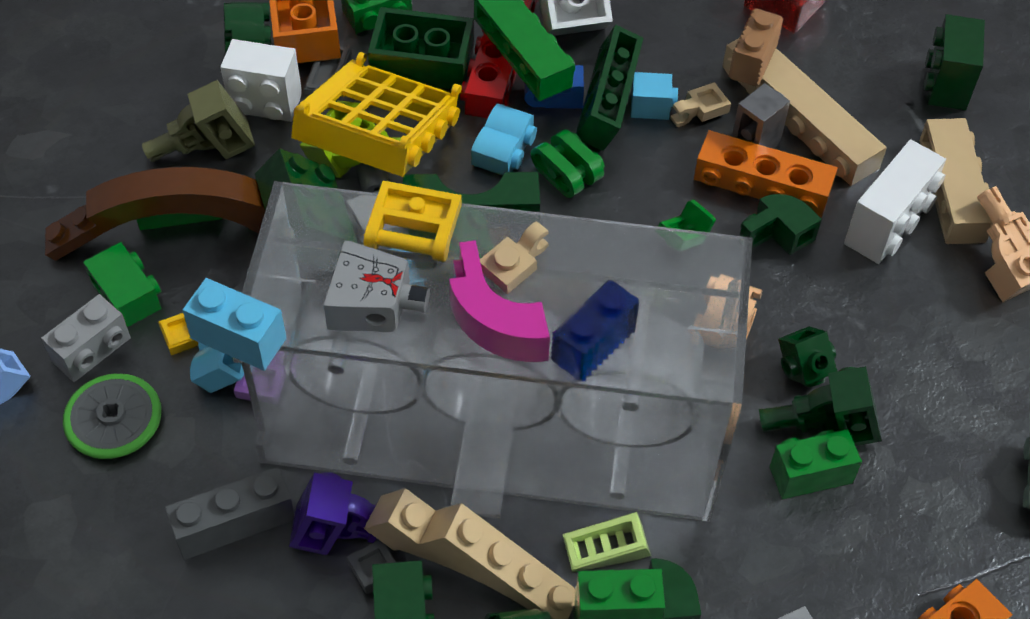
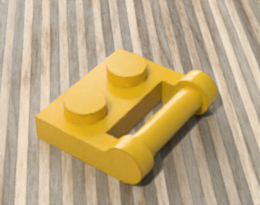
(417, 210)

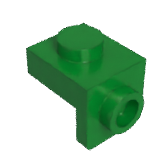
(693, 218)

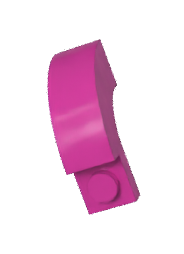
(491, 321)

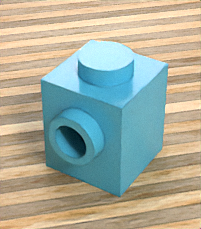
(652, 96)

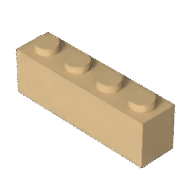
(957, 205)

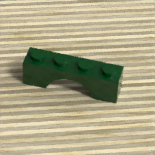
(513, 191)

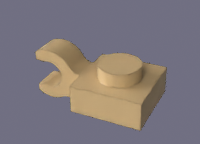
(703, 102)
(513, 262)

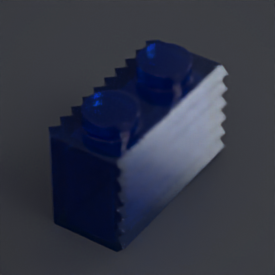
(595, 330)

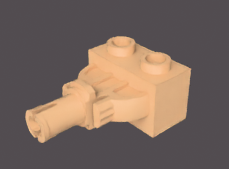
(1009, 247)

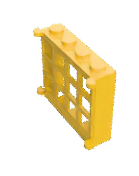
(373, 86)

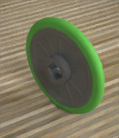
(112, 437)

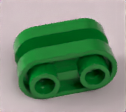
(567, 163)

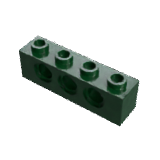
(609, 88)

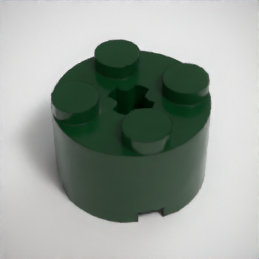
(246, 22)

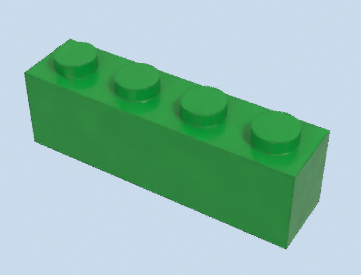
(526, 46)

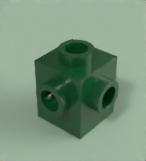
(807, 356)

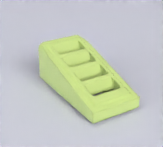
(610, 556)

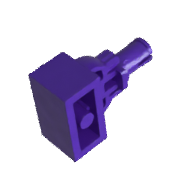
(329, 512)

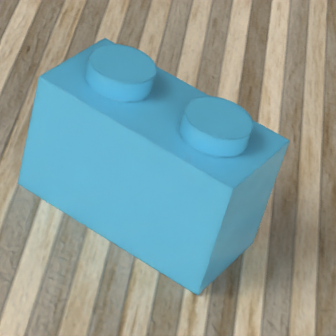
(235, 324)

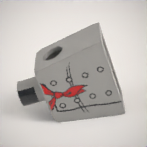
(370, 291)

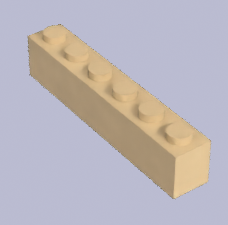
(820, 120)

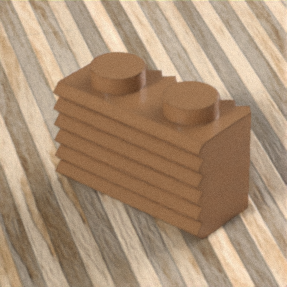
(755, 47)

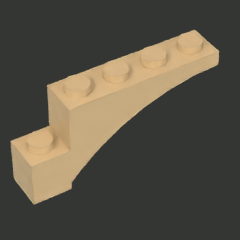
(471, 547)

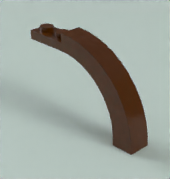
(157, 193)

